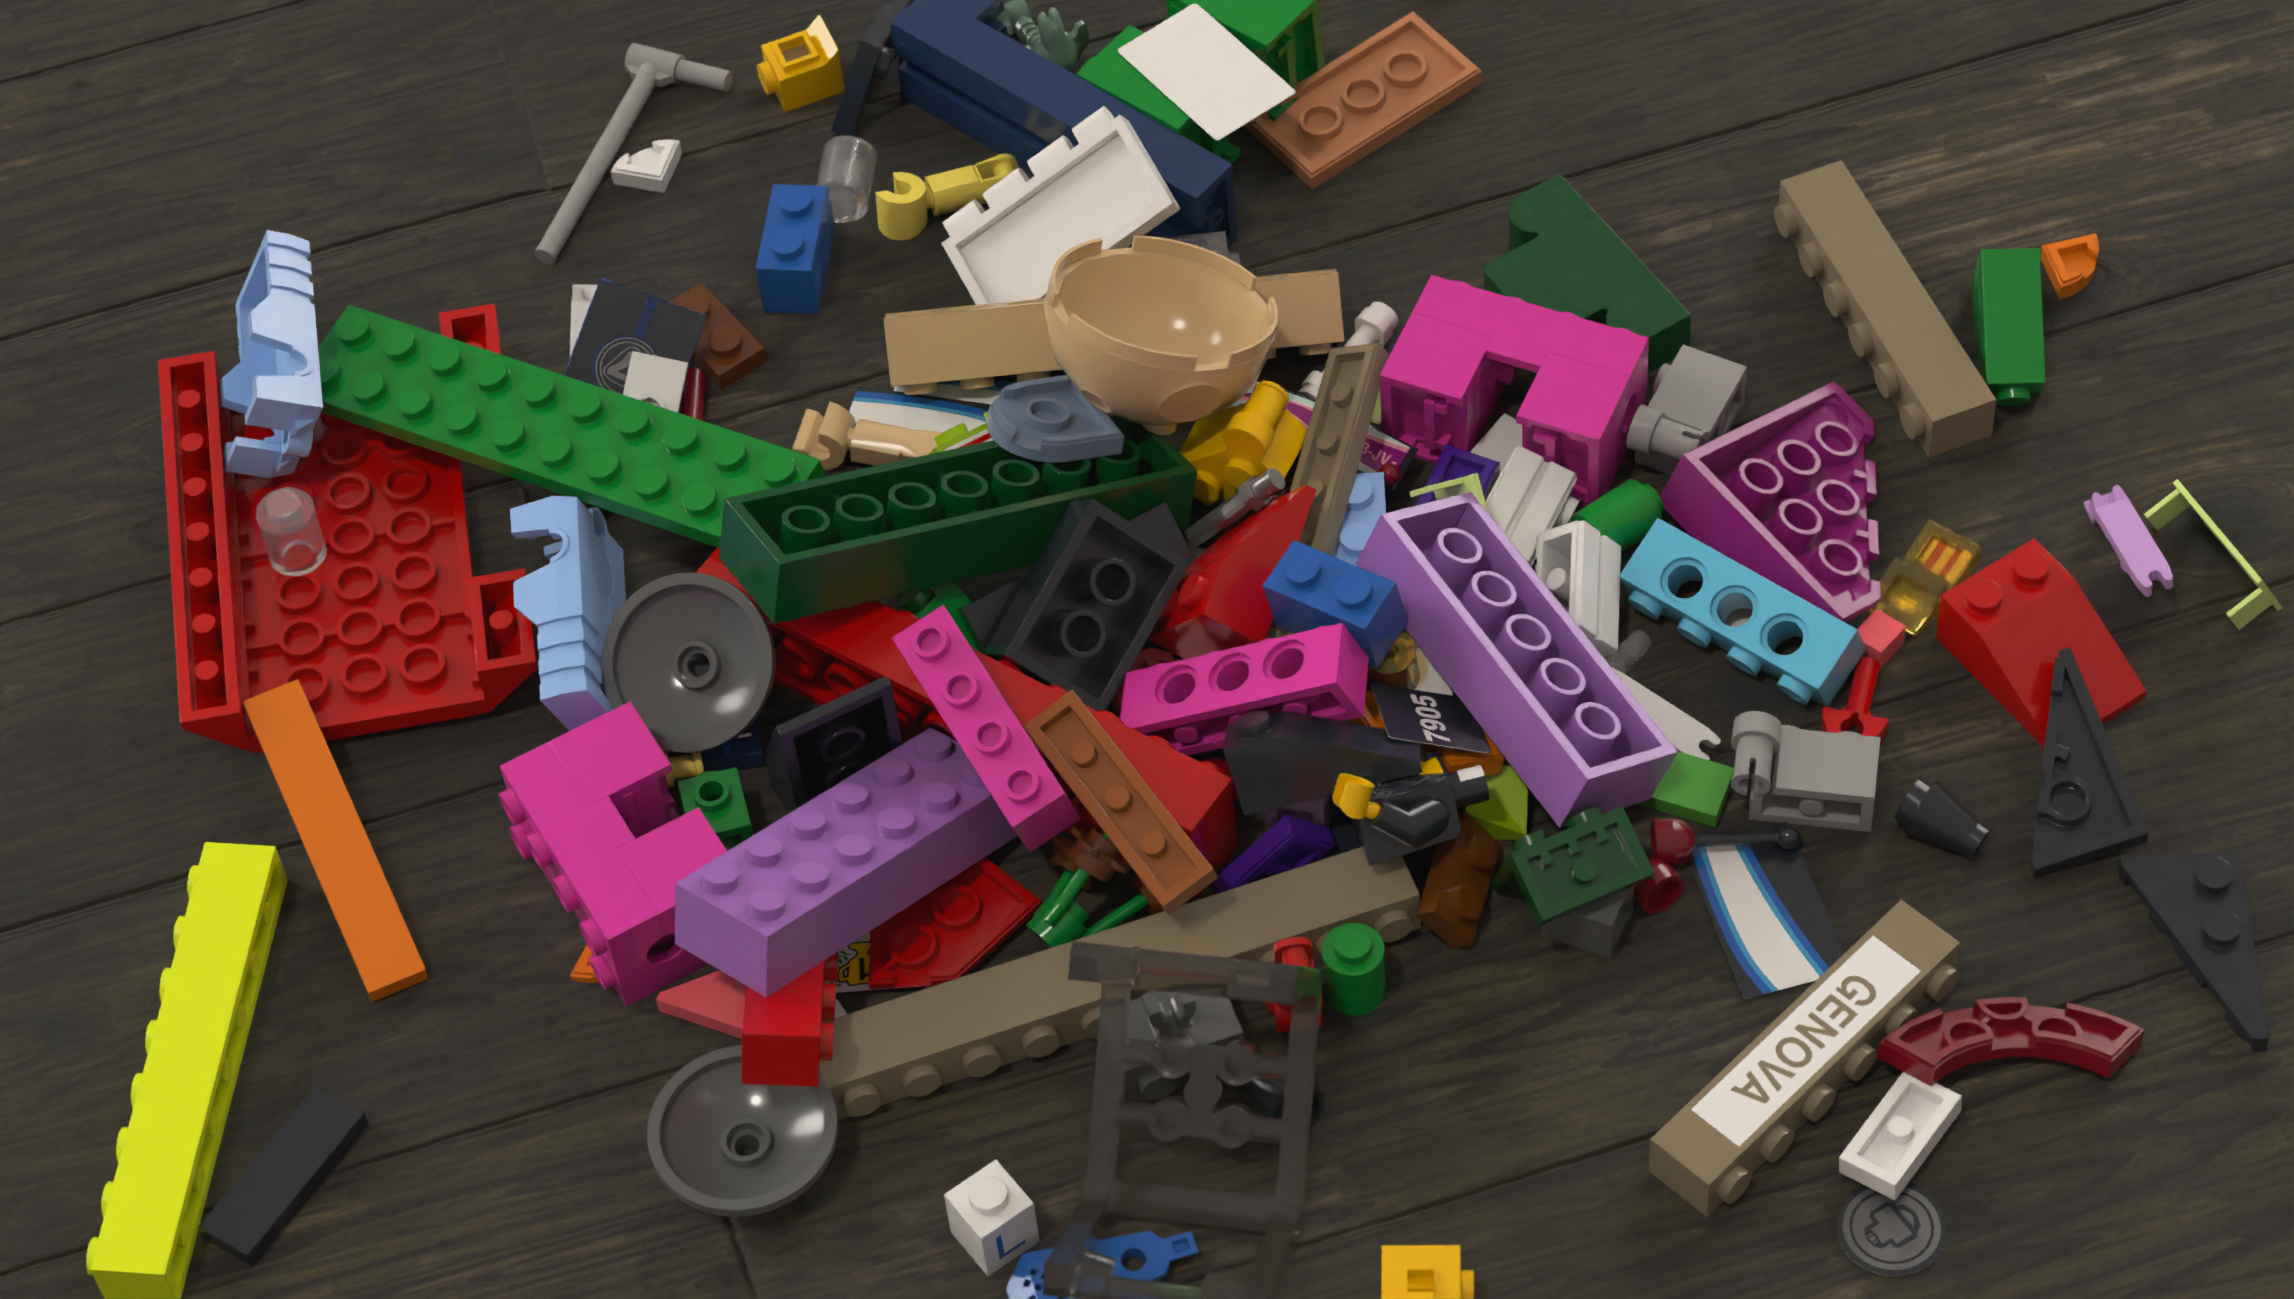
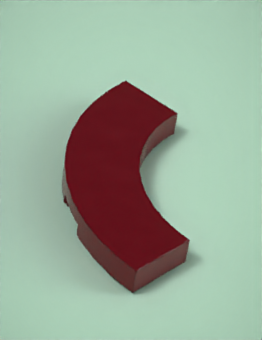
(2009, 1027)

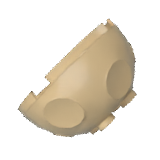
(1157, 329)

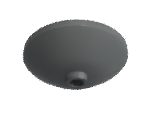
(654, 653)
(710, 1117)

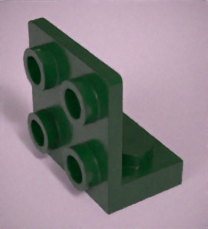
(1575, 866)

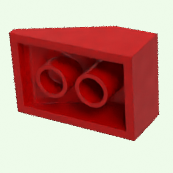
(1222, 592)
(2015, 621)

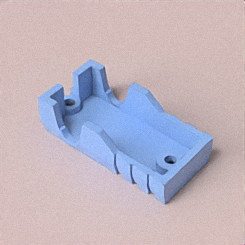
(279, 360)
(570, 602)

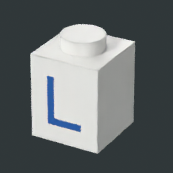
(992, 1217)

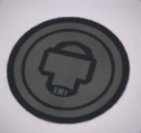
(1890, 1233)

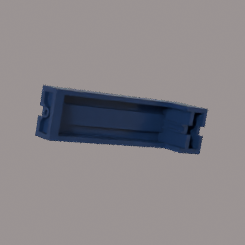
(1018, 103)

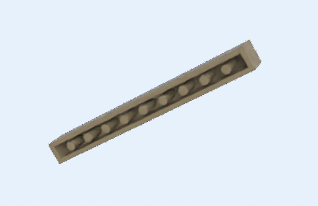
(1033, 1007)

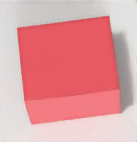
(1882, 636)

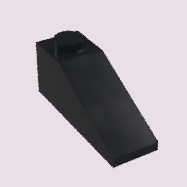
(1300, 756)

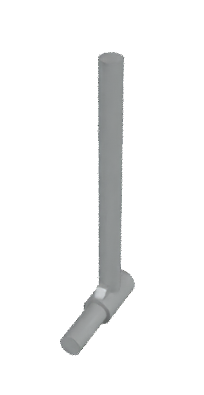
(647, 68)

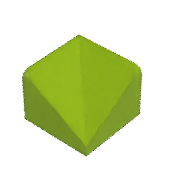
(1507, 809)

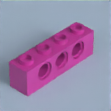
(1197, 697)
(986, 728)

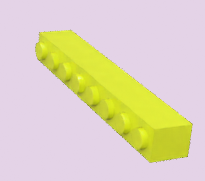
(188, 1074)

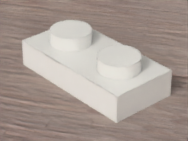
(1899, 1135)

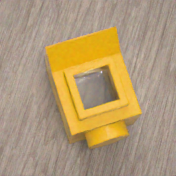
(802, 67)

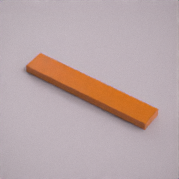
(335, 841)

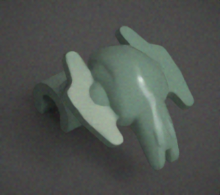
(1049, 36)

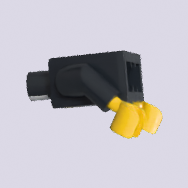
(1409, 810)

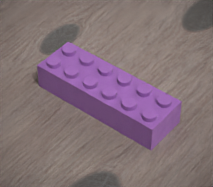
(1518, 659)
(840, 864)

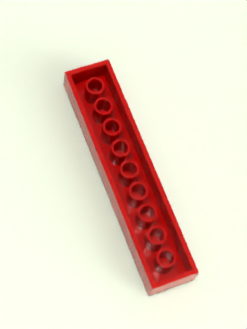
(854, 646)

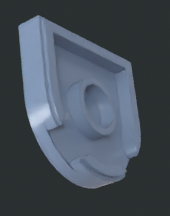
(1051, 422)

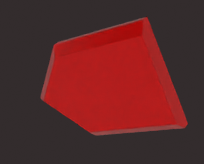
(949, 929)

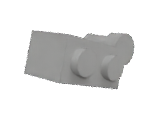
(1690, 406)
(1805, 773)

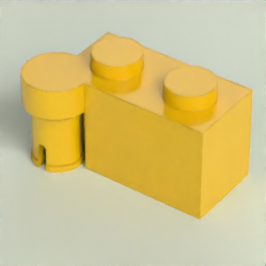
(1243, 443)

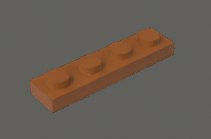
(1120, 802)

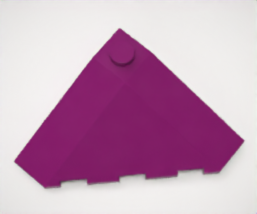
(1789, 500)

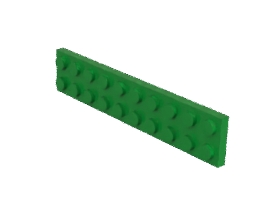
(545, 426)

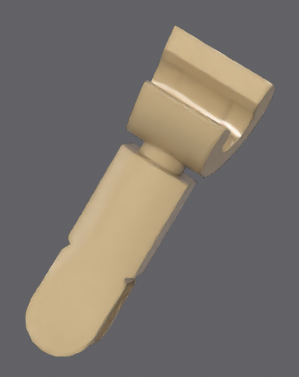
(868, 441)

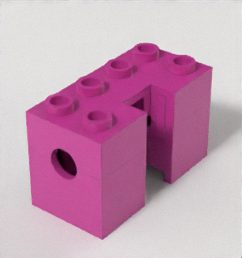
(1466, 349)
(611, 845)

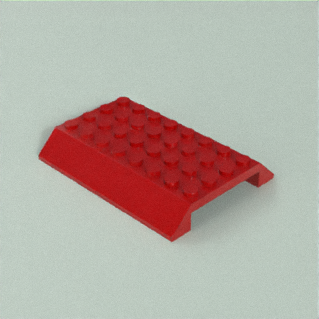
(389, 619)

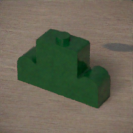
(1578, 265)

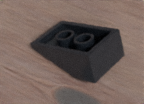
(832, 743)

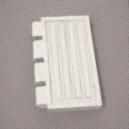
(1076, 195)

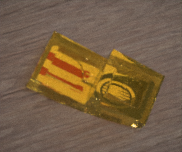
(1929, 569)

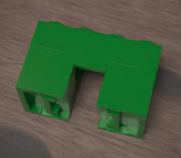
(1277, 31)

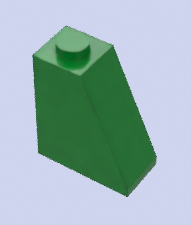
(2009, 323)

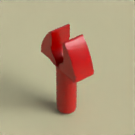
(1858, 705)

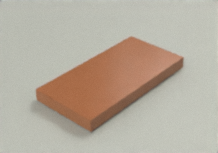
(1366, 99)

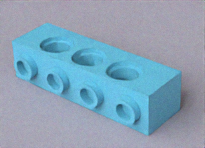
(1672, 558)

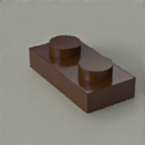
(726, 346)
(1459, 883)

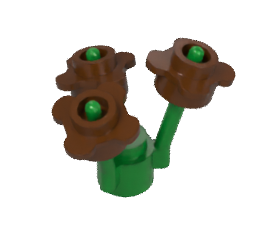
(1078, 865)

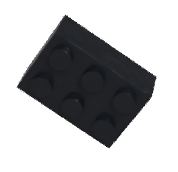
(1088, 603)

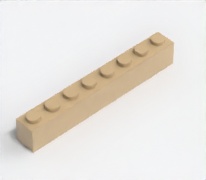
(1014, 337)

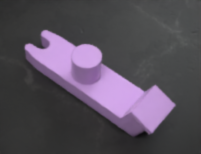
(2129, 539)

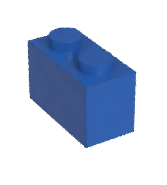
(795, 249)
(1321, 590)

